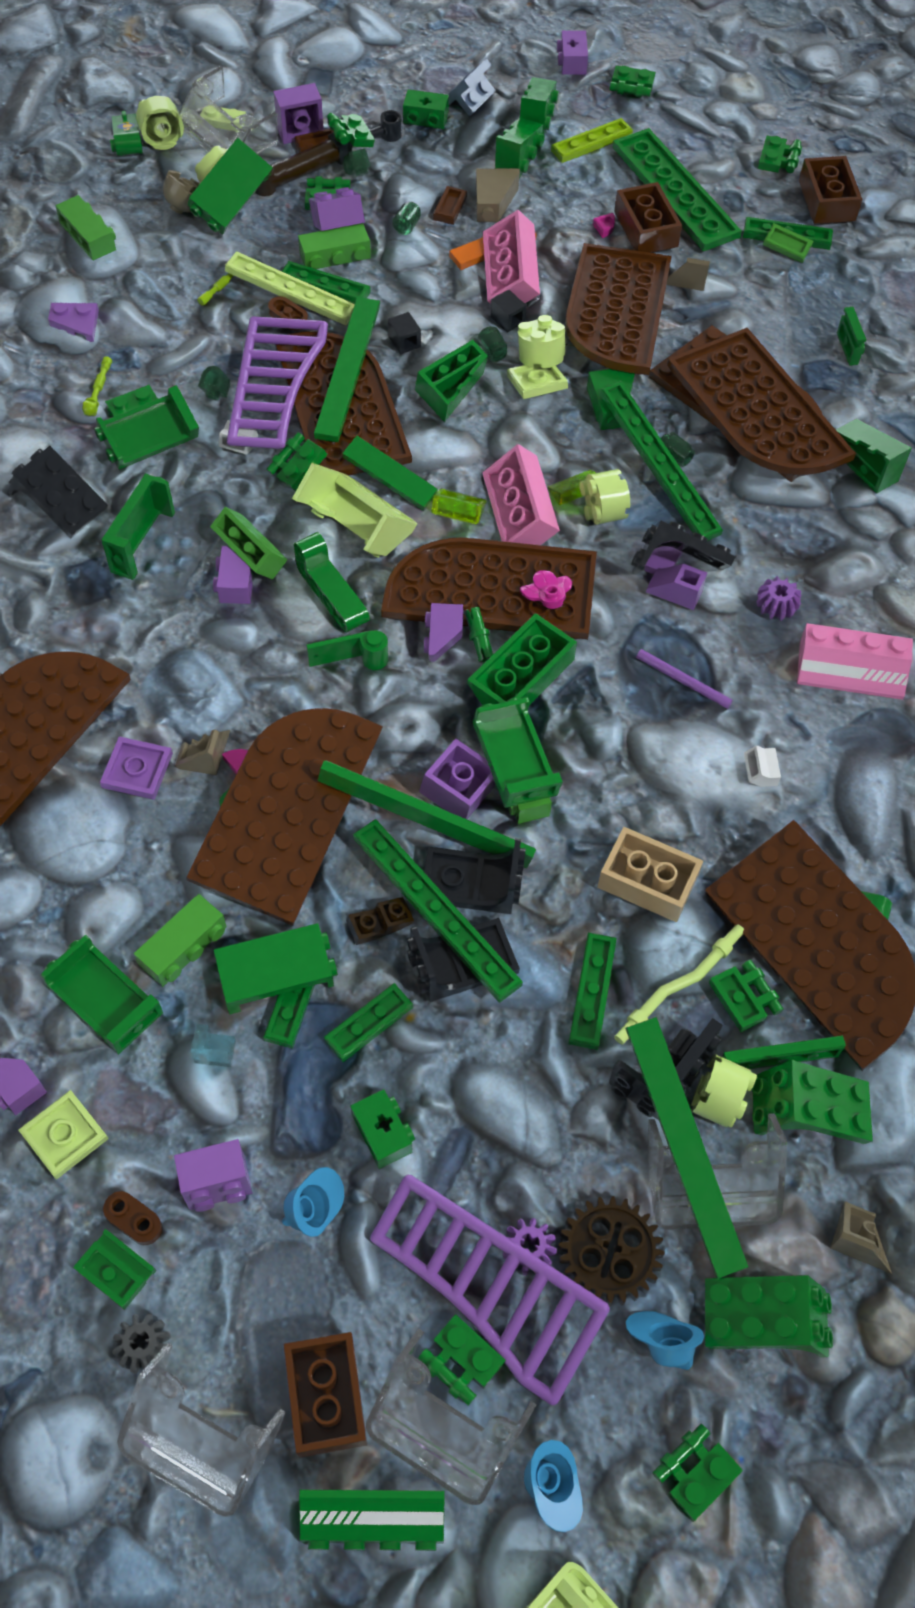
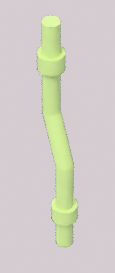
(720, 950)

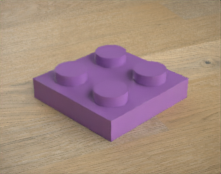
(136, 768)

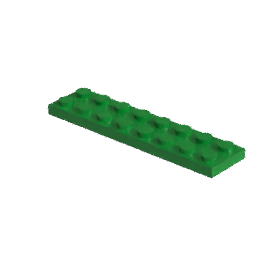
(694, 207)

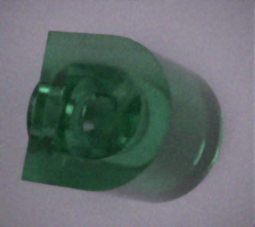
(356, 163)
(214, 383)

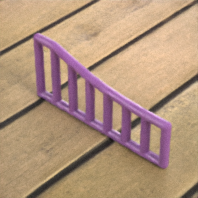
(289, 391)
(479, 1317)

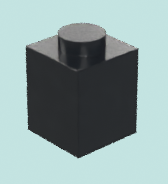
(508, 310)
(404, 333)

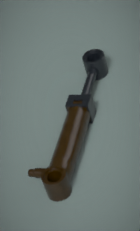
(325, 154)

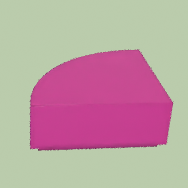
(604, 224)
(234, 758)

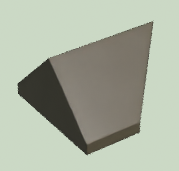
(690, 275)
(203, 755)
(859, 1238)

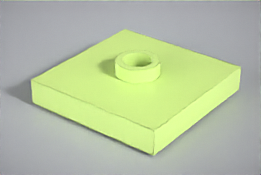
(536, 380)
(63, 1134)

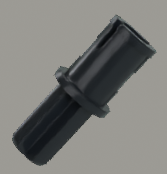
(681, 1045)

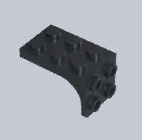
(57, 490)
(674, 536)
(478, 879)
(442, 971)
(631, 1084)

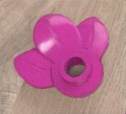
(547, 589)

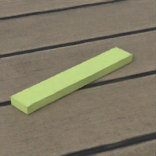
(290, 287)

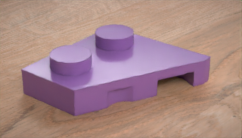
(75, 318)

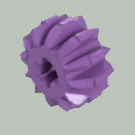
(779, 598)
(534, 1237)

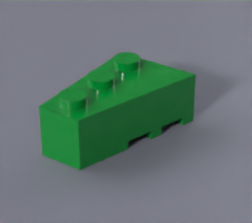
(539, 102)
(518, 145)
(451, 378)
(878, 456)

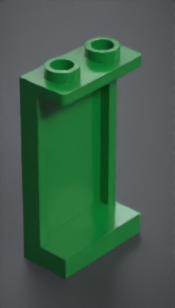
(229, 186)
(147, 429)
(133, 522)
(515, 752)
(274, 965)
(101, 994)

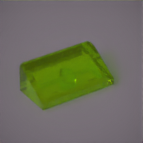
(568, 489)
(458, 506)

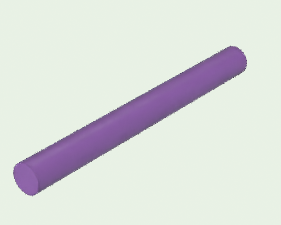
(685, 679)

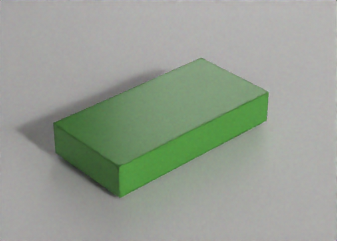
(788, 243)

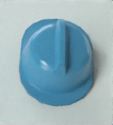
(314, 1202)
(668, 1339)
(554, 1485)

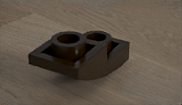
(378, 922)

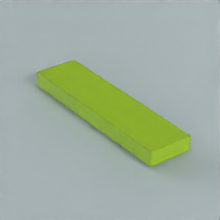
(590, 140)

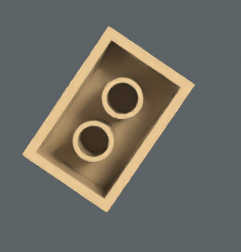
(650, 874)

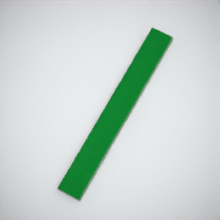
(347, 370)
(660, 461)
(419, 811)
(438, 911)
(686, 1148)

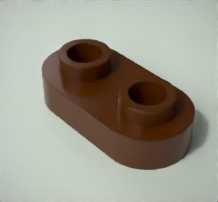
(284, 308)
(131, 1217)

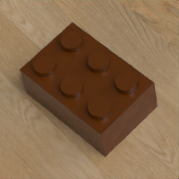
(830, 189)
(647, 218)
(325, 1395)

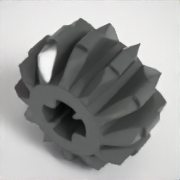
(129, 1350)

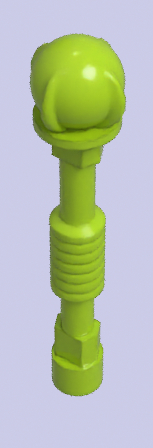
(217, 287)
(91, 404)

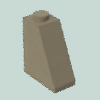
(494, 192)

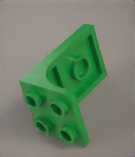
(813, 1101)
(767, 1314)

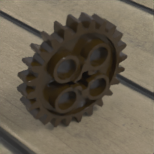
(638, 1259)

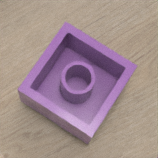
(298, 111)
(336, 209)
(458, 780)
(213, 1175)

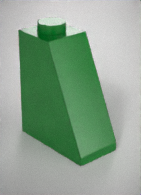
(599, 380)

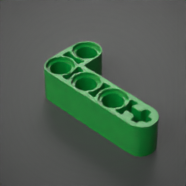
(328, 584)

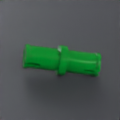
(478, 634)

